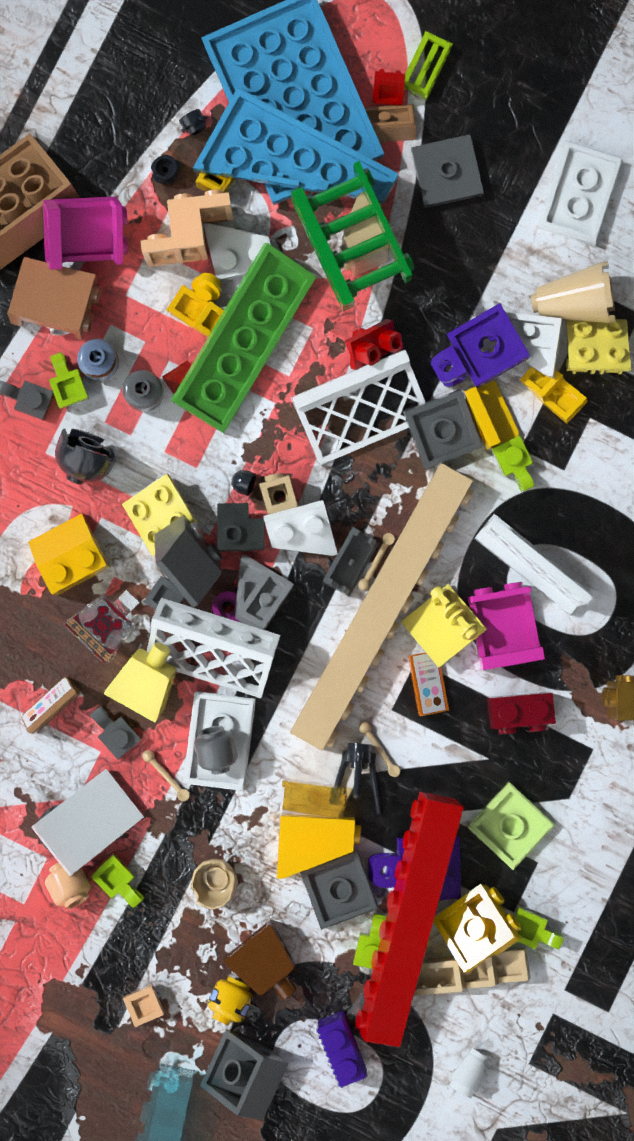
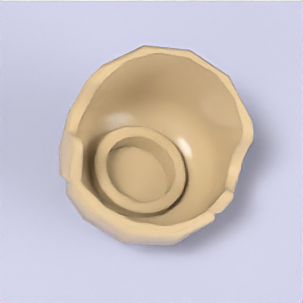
(214, 883)

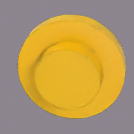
(206, 287)

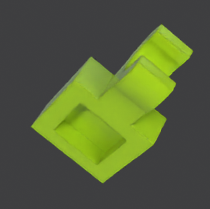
(67, 386)
(513, 459)
(115, 879)
(534, 930)
(368, 943)

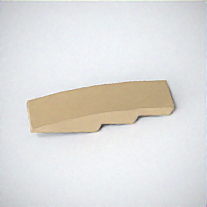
(447, 976)

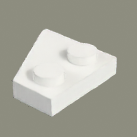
(540, 339)

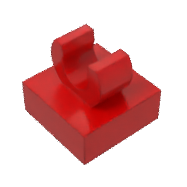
(388, 87)

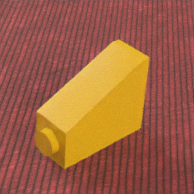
(313, 840)

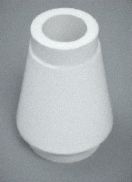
(469, 1073)

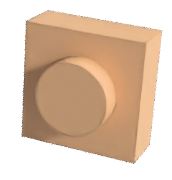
(143, 1005)

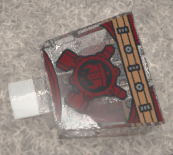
(104, 625)

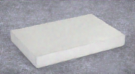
(580, 193)
(234, 715)
(87, 822)

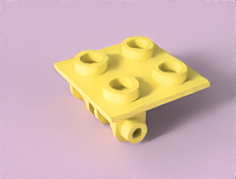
(598, 347)
(156, 508)
(443, 625)

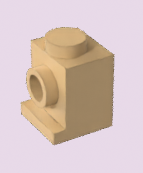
(276, 483)

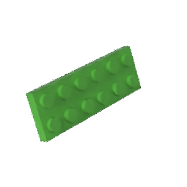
(243, 338)

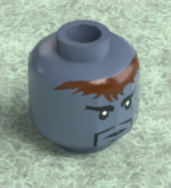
(108, 361)

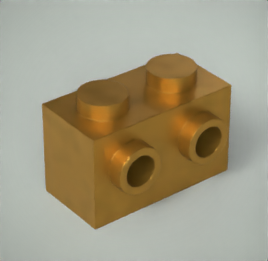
(619, 698)

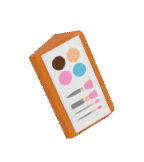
(427, 685)

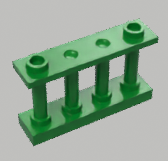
(321, 233)

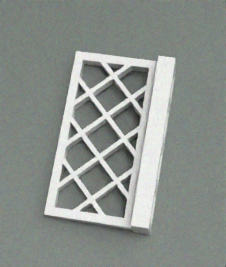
(351, 382)
(533, 565)
(215, 634)

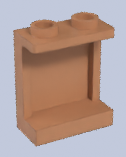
(54, 297)

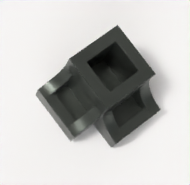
(236, 530)

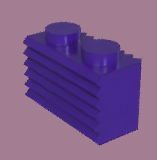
(341, 1049)

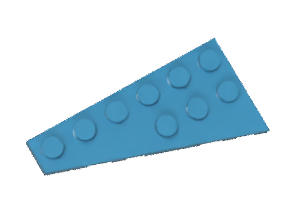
(276, 149)

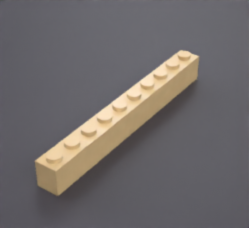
(381, 607)

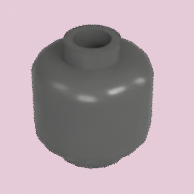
(150, 398)
(215, 749)

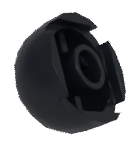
(83, 456)

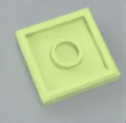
(511, 825)

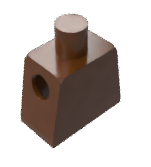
(263, 962)

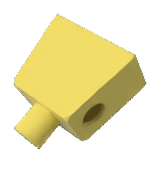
(144, 682)

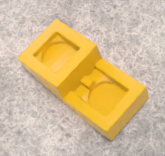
(193, 311)
(554, 393)

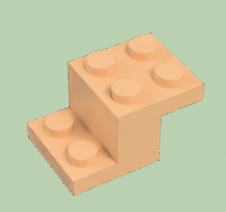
(187, 230)

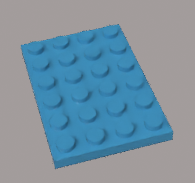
(295, 66)

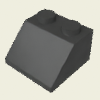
(187, 559)
(244, 1075)

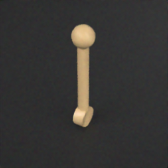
(388, 539)
(393, 770)
(183, 794)

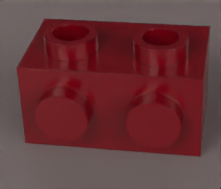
(521, 710)

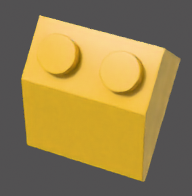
(68, 555)

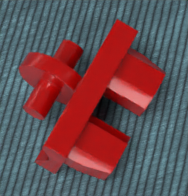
(371, 344)

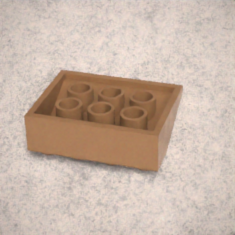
(26, 181)

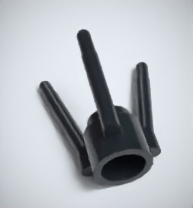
(358, 757)

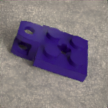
(466, 353)
(452, 883)

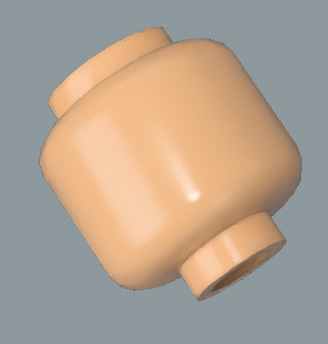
(67, 889)

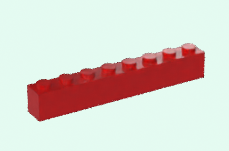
(409, 919)

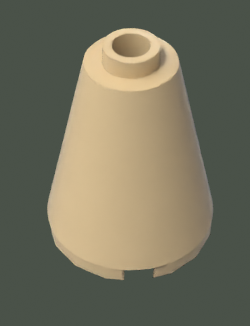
(578, 296)

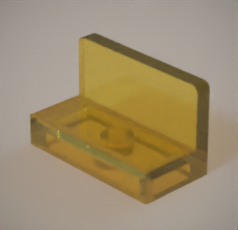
(314, 798)

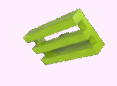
(437, 41)

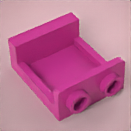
(84, 230)
(510, 626)

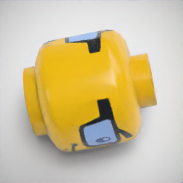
(230, 1000)

